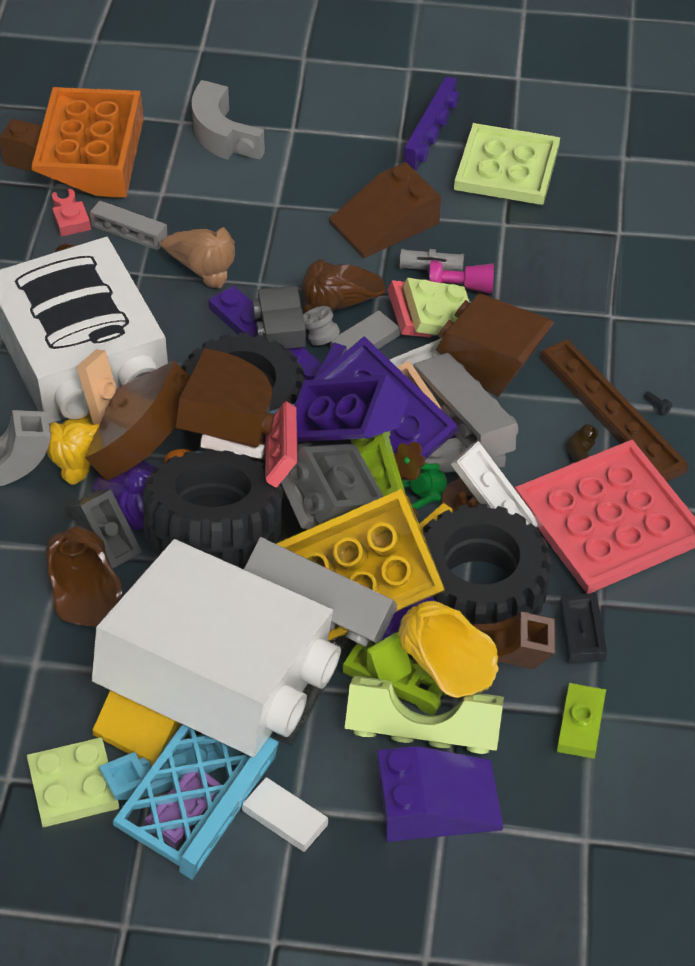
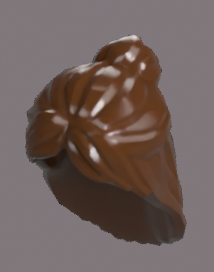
(339, 285)
(81, 577)

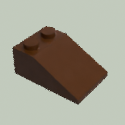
(388, 211)

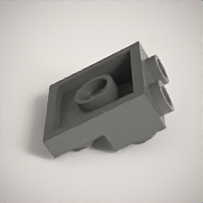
(333, 480)

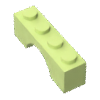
(377, 709)

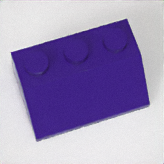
(348, 408)

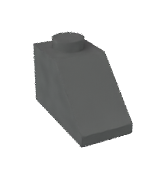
(103, 516)

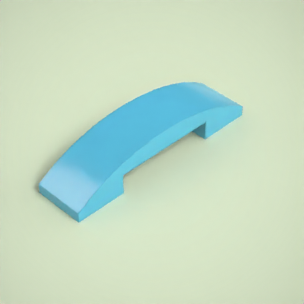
(128, 771)

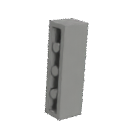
(468, 405)
(353, 605)

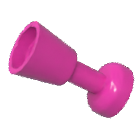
(474, 278)

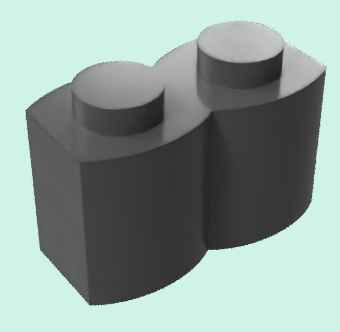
(280, 316)

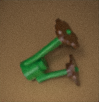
(422, 477)

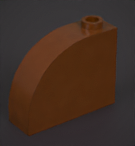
(226, 399)
(137, 420)

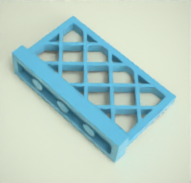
(219, 813)

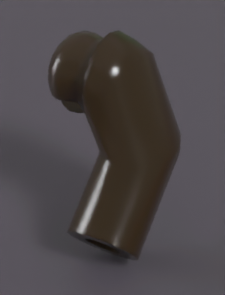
(582, 442)

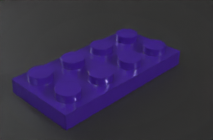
(422, 418)

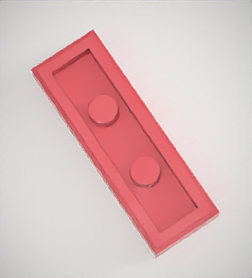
(281, 445)

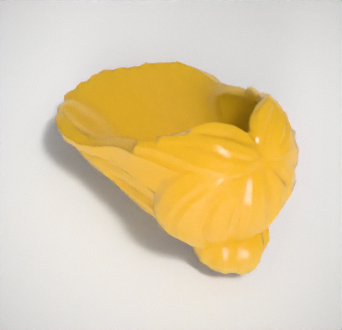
(69, 447)
(449, 649)

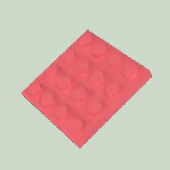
(610, 516)

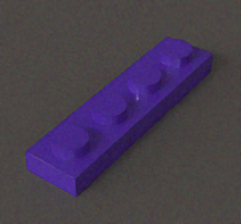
(431, 122)

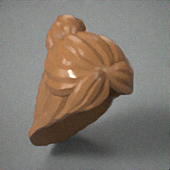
(204, 252)

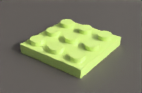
(507, 163)

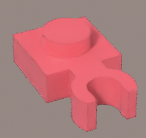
(69, 214)

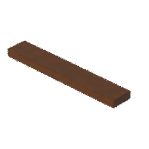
(611, 407)

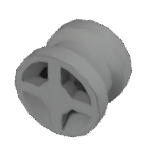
(320, 325)

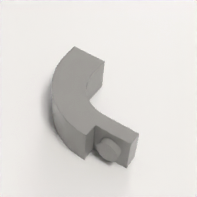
(217, 132)
(23, 444)

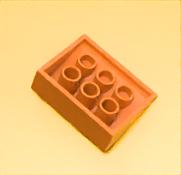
(90, 139)

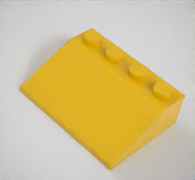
(377, 548)

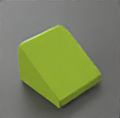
(388, 660)

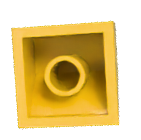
(134, 727)

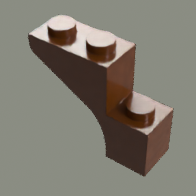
(522, 640)

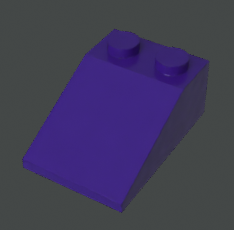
(436, 794)

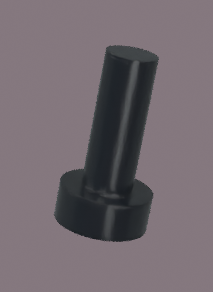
(663, 406)

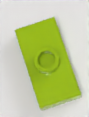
(581, 720)

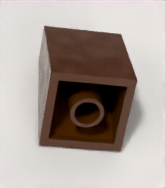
(492, 340)

